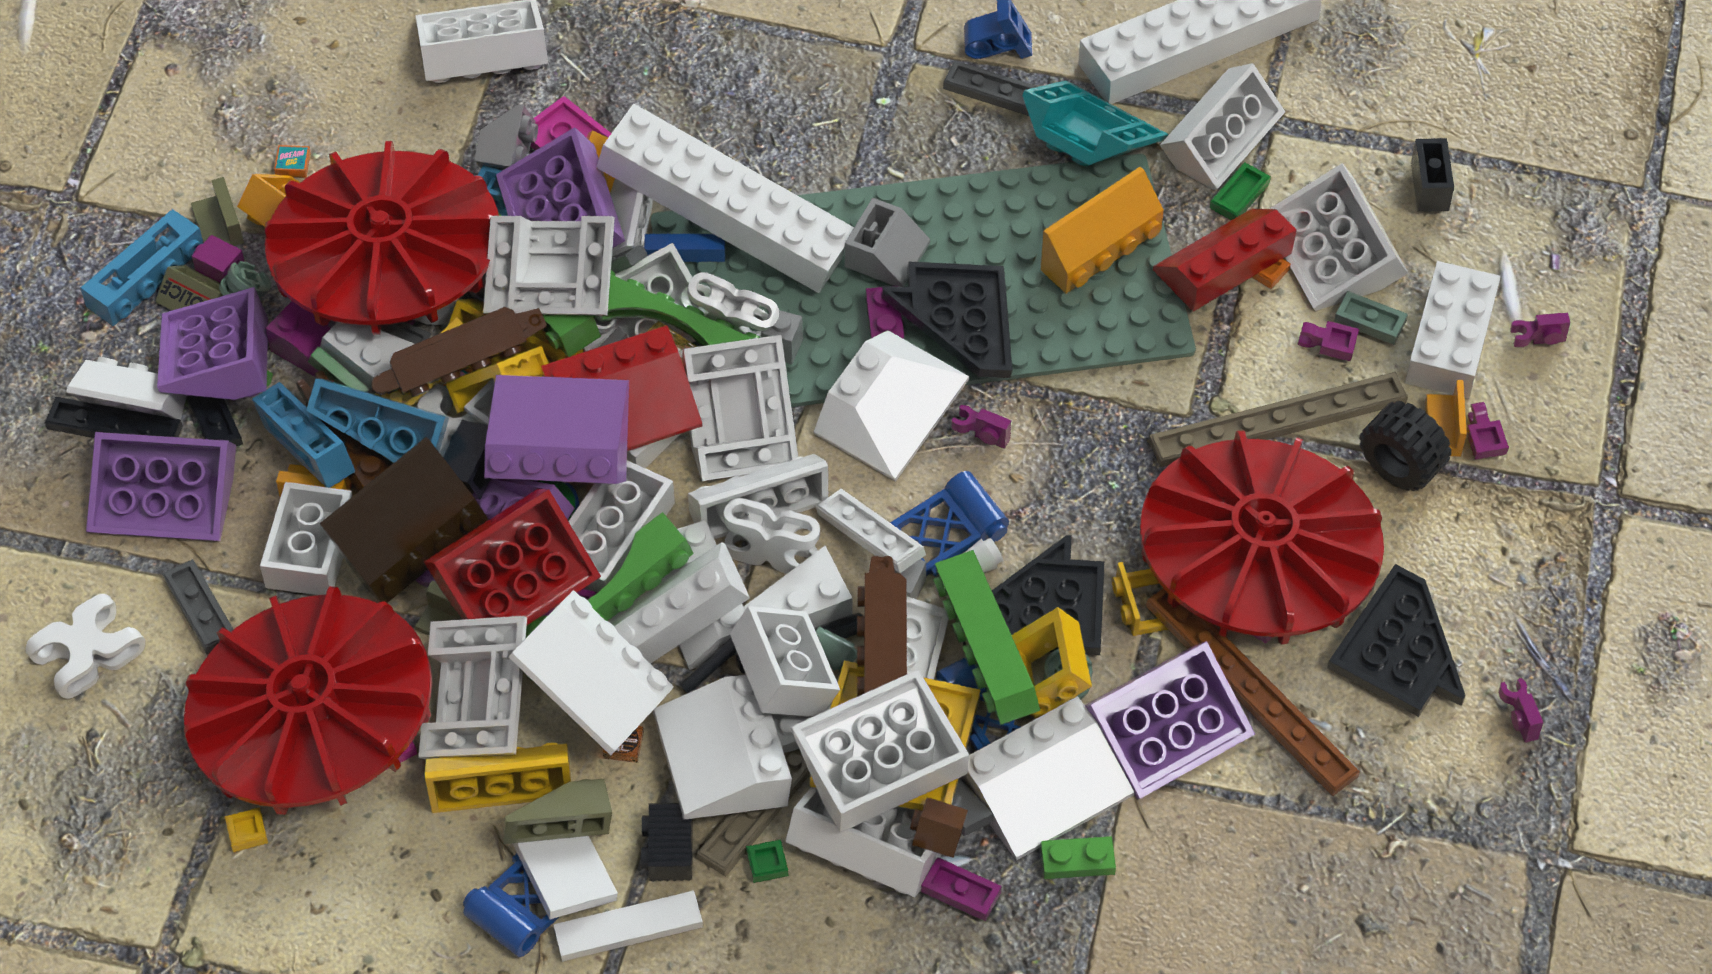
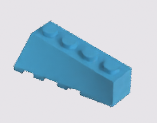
(375, 421)

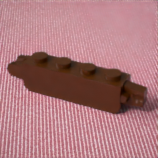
(457, 350)
(367, 462)
(882, 625)

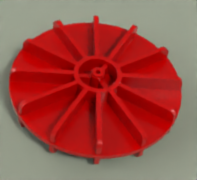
(381, 237)
(1261, 537)
(308, 700)

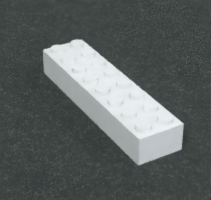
(1183, 39)
(725, 197)

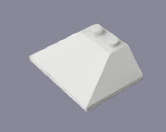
(549, 265)
(888, 403)
(742, 407)
(476, 688)

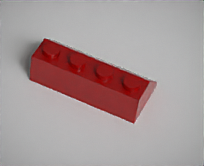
(1227, 256)

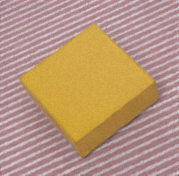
(246, 829)

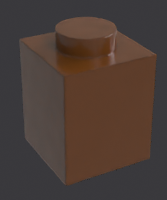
(938, 827)

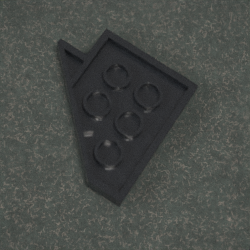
(961, 311)
(1056, 582)
(1400, 646)

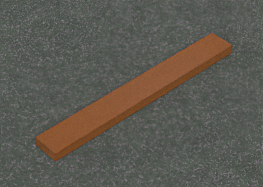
(1260, 697)

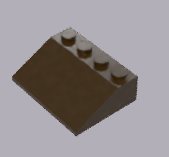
(403, 520)

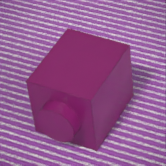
(215, 258)

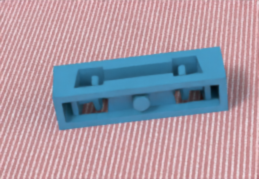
(141, 268)
(303, 435)

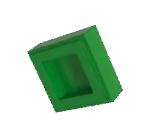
(767, 861)

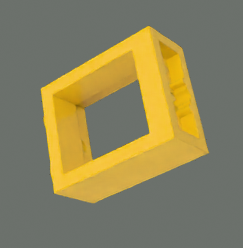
(1041, 637)

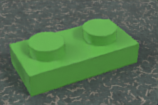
(1078, 857)

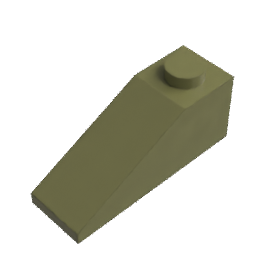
(567, 812)

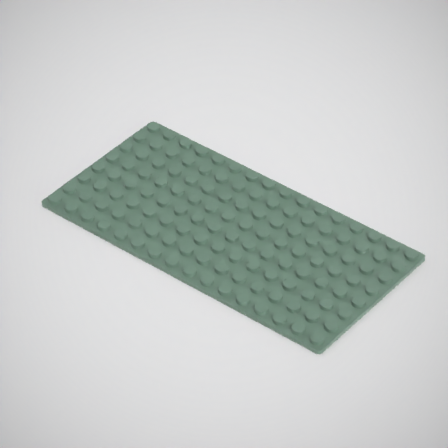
(979, 220)

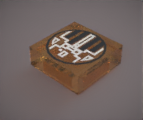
(629, 749)

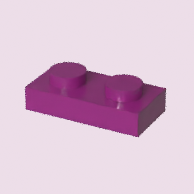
(882, 314)
(961, 889)

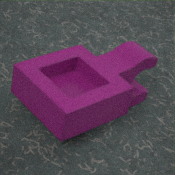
(1543, 330)
(1335, 339)
(987, 426)
(1485, 436)
(1525, 714)

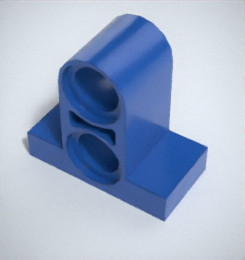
(998, 33)

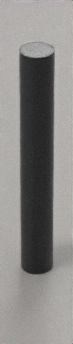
(709, 666)

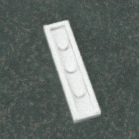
(870, 530)
(628, 925)

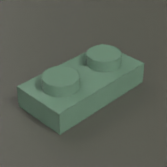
(1371, 317)

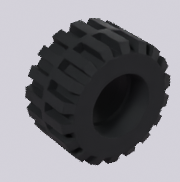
(1405, 446)

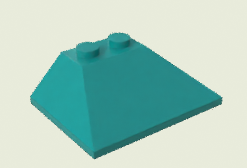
(1085, 124)

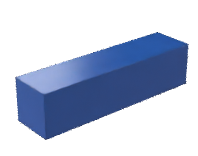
(689, 246)

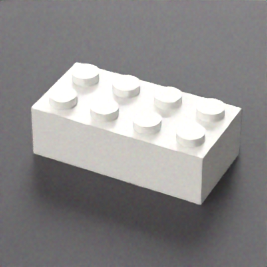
(1452, 328)
(613, 515)

